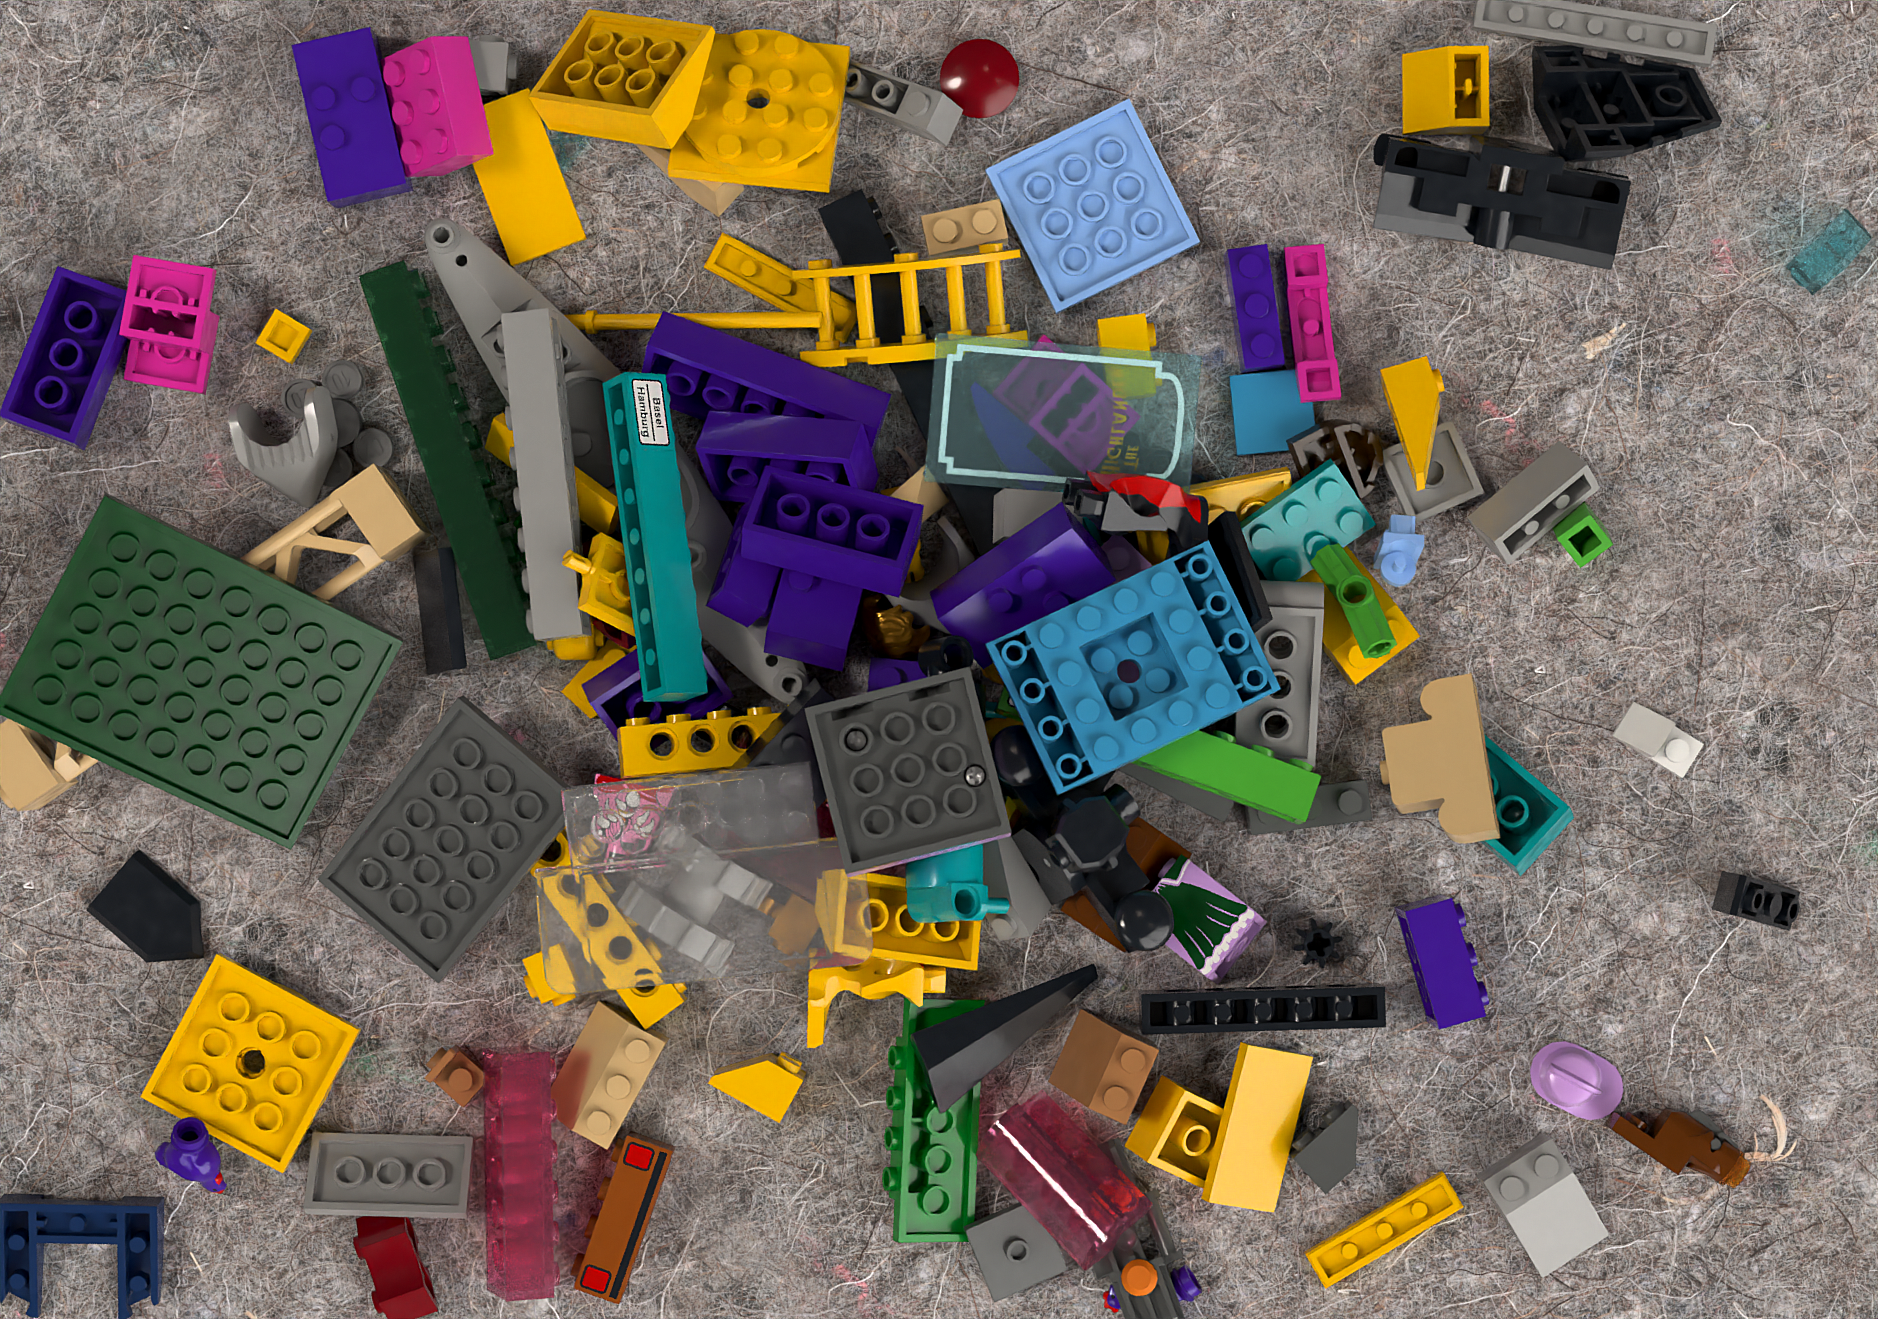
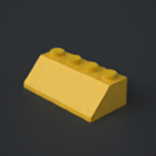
(903, 939)

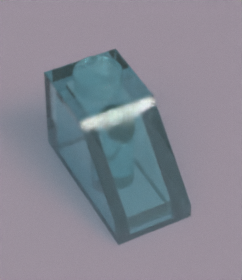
(1828, 252)

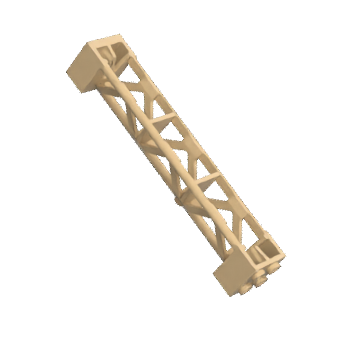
(38, 773)

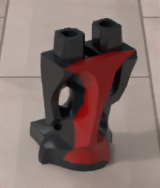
(1140, 502)

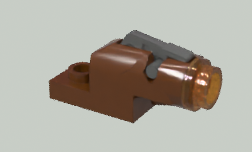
(1685, 1138)

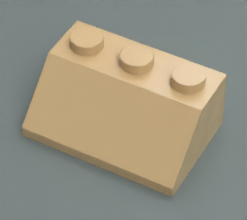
(605, 1074)

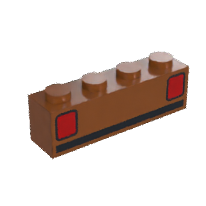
(623, 1218)

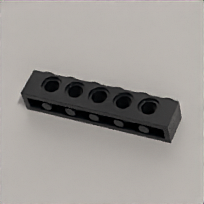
(1262, 1008)

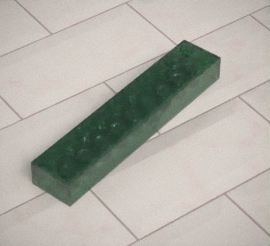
(451, 456)

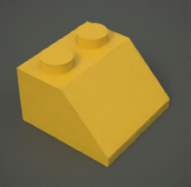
(762, 1082)

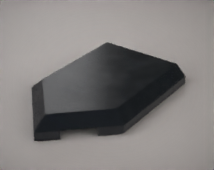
(150, 912)

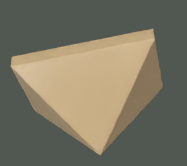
(923, 493)

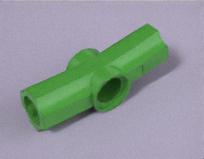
(1364, 617)

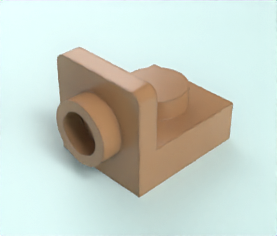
(455, 1074)

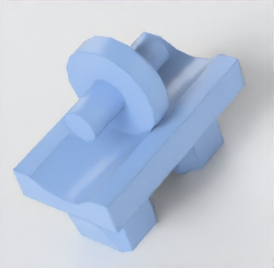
(1398, 551)

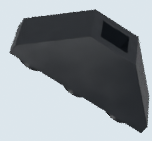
(1756, 900)

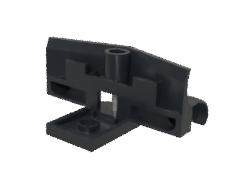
(1447, 196)

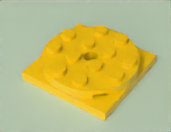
(772, 146)
(206, 1071)

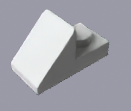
(1657, 739)

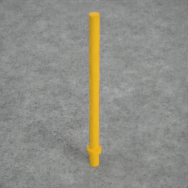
(593, 322)

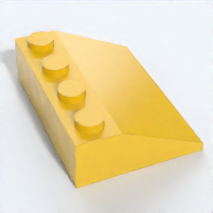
(625, 79)

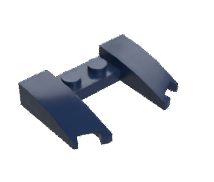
(131, 1224)

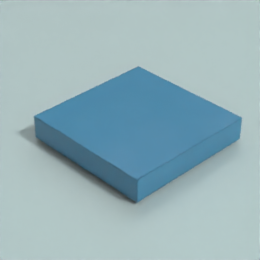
(1267, 411)

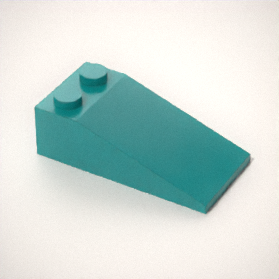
(1526, 812)

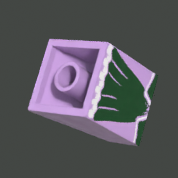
(1209, 920)

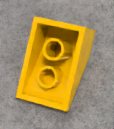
(1338, 636)
(1177, 1131)

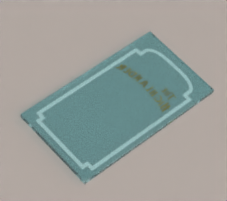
(1053, 410)

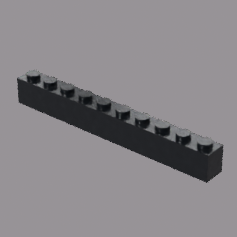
(859, 240)

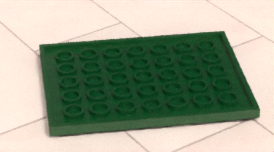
(197, 672)

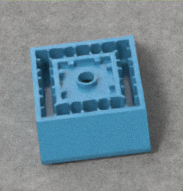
(1191, 657)

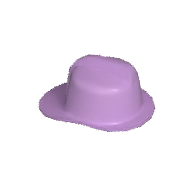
(1576, 1080)

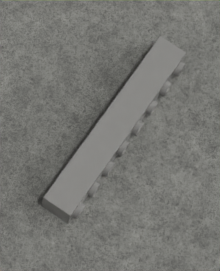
(544, 471)

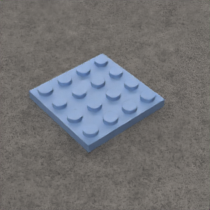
(1092, 206)

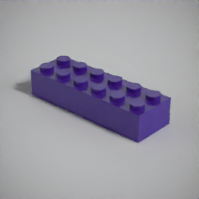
(726, 374)

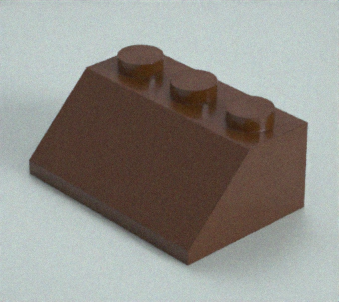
(1151, 852)

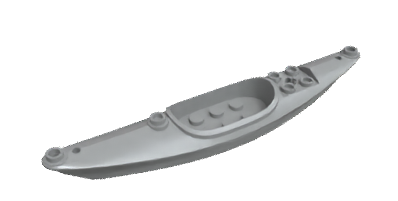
(485, 288)

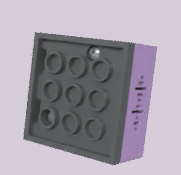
(908, 772)

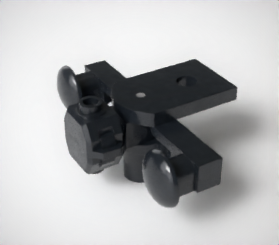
(1081, 844)

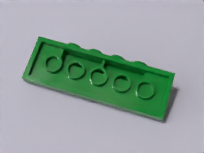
(930, 1153)

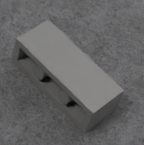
(1533, 502)

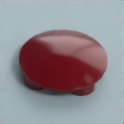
(980, 78)

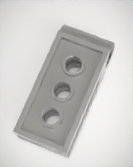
(1298, 615)

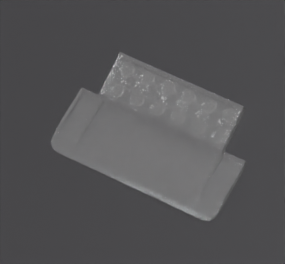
(697, 883)

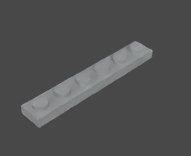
(1599, 29)

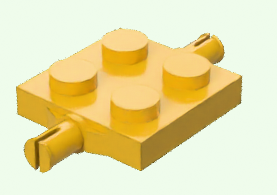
(604, 582)

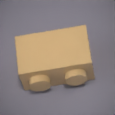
(964, 229)

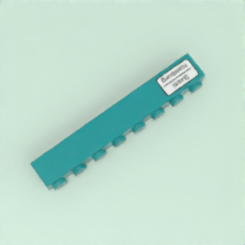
(654, 537)

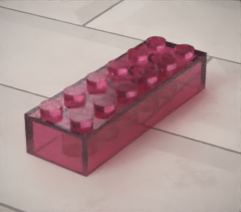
(519, 1172)

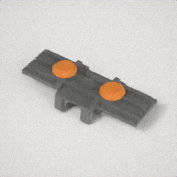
(1140, 1284)

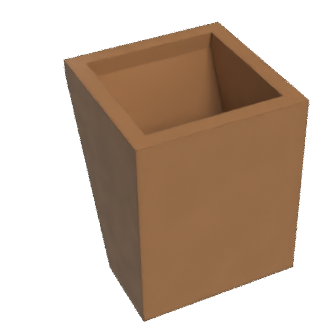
(1104, 1066)

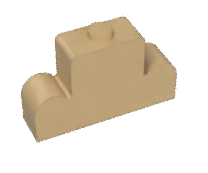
(1444, 762)

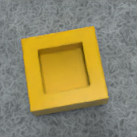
(284, 336)

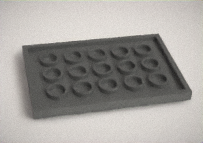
(449, 839)

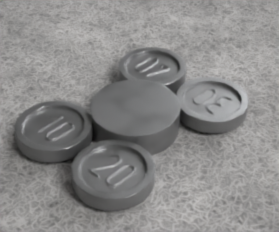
(369, 446)

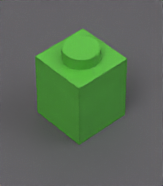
(1583, 535)

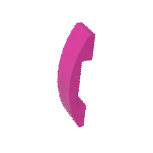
(1310, 323)

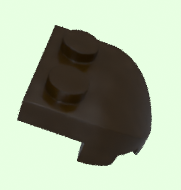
(1348, 445)

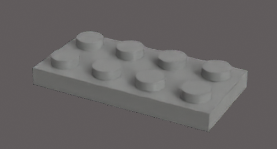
(389, 1175)

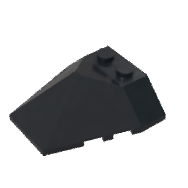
(1614, 107)

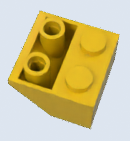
(1445, 91)

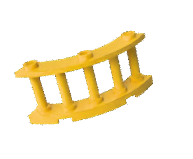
(914, 343)

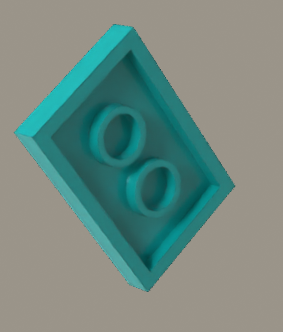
(1304, 520)

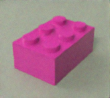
(436, 106)

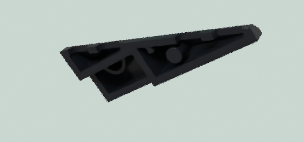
(972, 1044)

